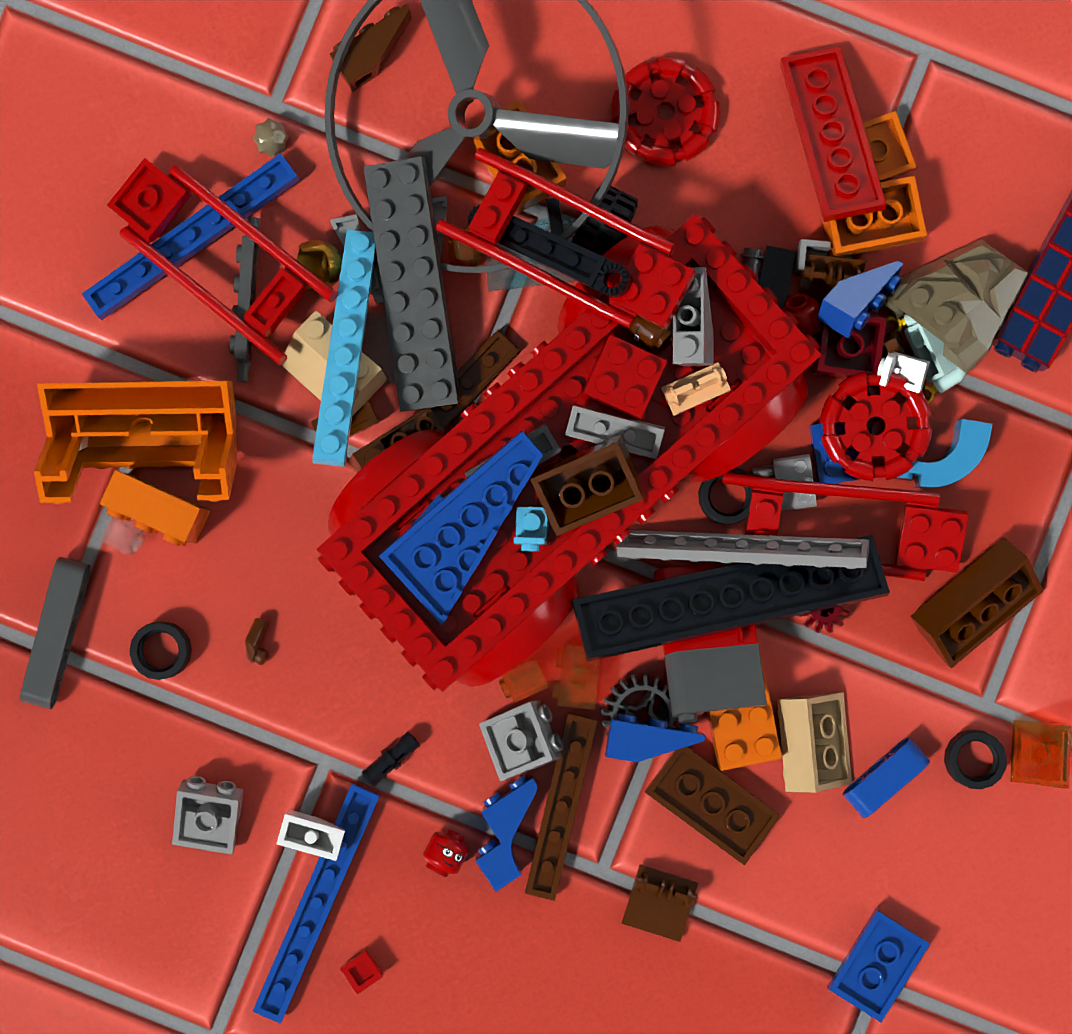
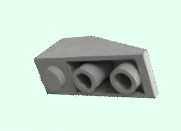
(693, 325)

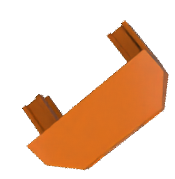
(137, 428)

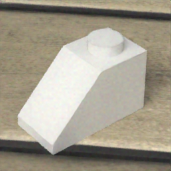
(310, 835)

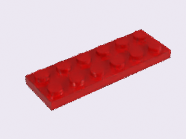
(832, 134)

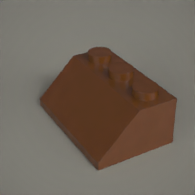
(587, 485)

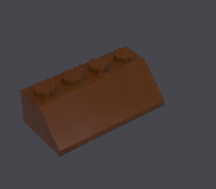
(977, 602)

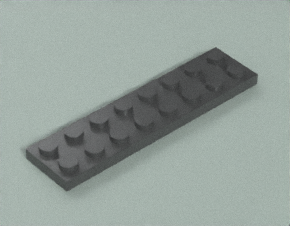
(412, 284)

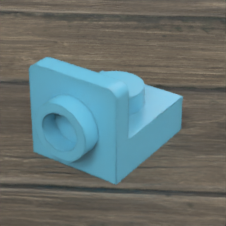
(531, 528)

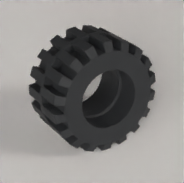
(597, 235)

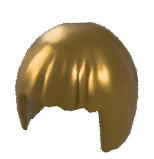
(321, 260)

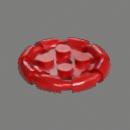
(679, 99)
(875, 444)

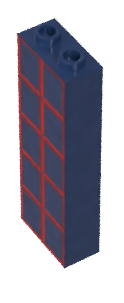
(1043, 308)

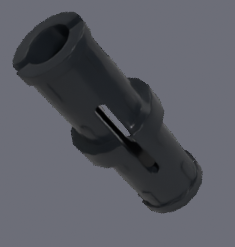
(391, 758)

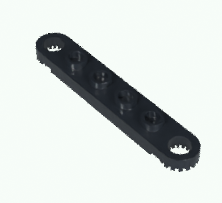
(562, 256)

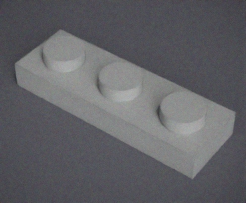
(599, 426)

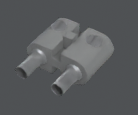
(791, 468)

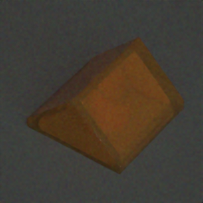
(1041, 753)

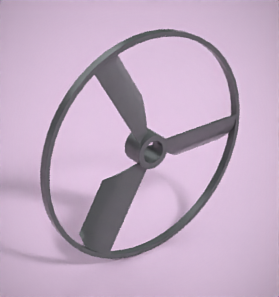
(535, 135)

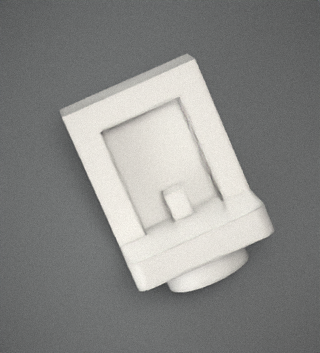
(905, 365)

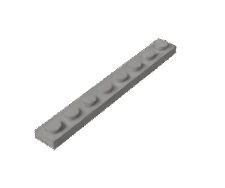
(745, 549)

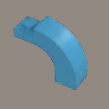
(965, 453)

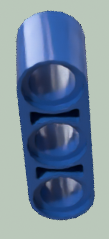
(886, 777)

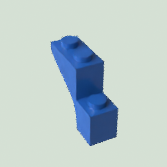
(504, 817)

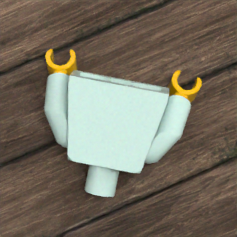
(930, 348)

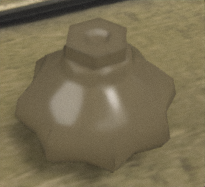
(270, 137)

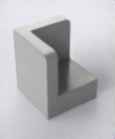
(808, 246)

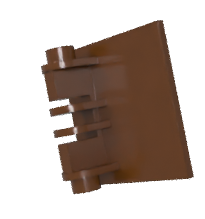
(824, 272)
(660, 903)

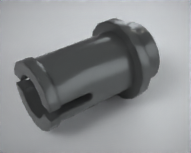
(752, 258)

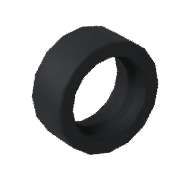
(719, 517)
(141, 664)
(996, 770)

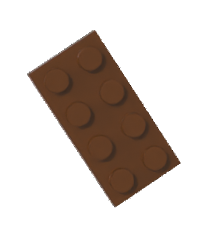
(712, 804)

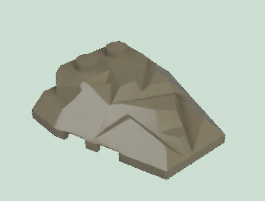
(960, 299)

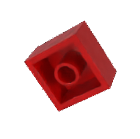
(624, 377)

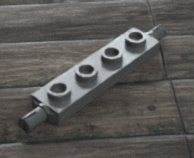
(246, 288)

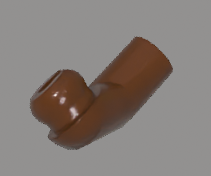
(253, 642)

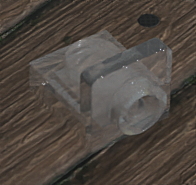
(121, 535)

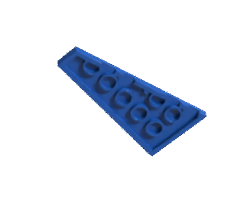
(452, 537)

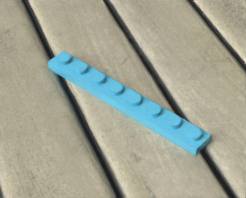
(345, 349)

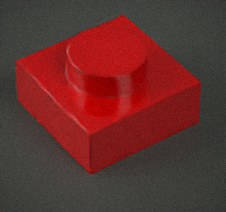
(361, 971)

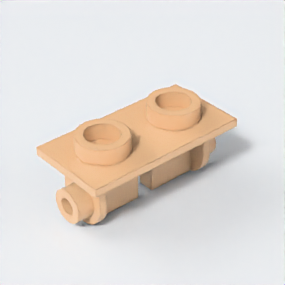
(696, 389)

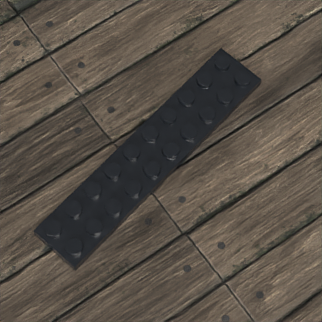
(718, 602)

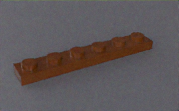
(561, 807)

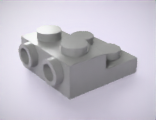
(521, 739)
(207, 815)

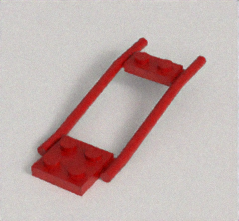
(149, 204)
(656, 280)
(928, 535)

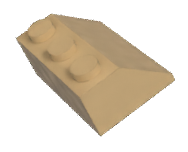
(308, 361)
(814, 742)

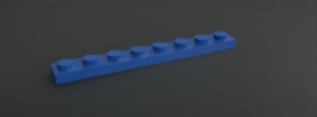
(190, 237)
(315, 907)

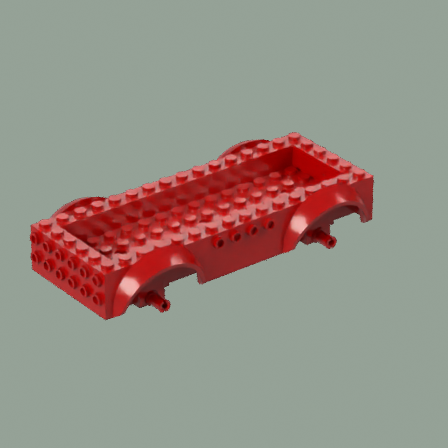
(763, 366)

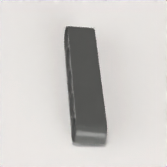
(55, 633)

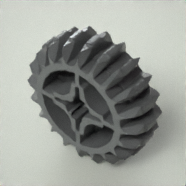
(653, 689)

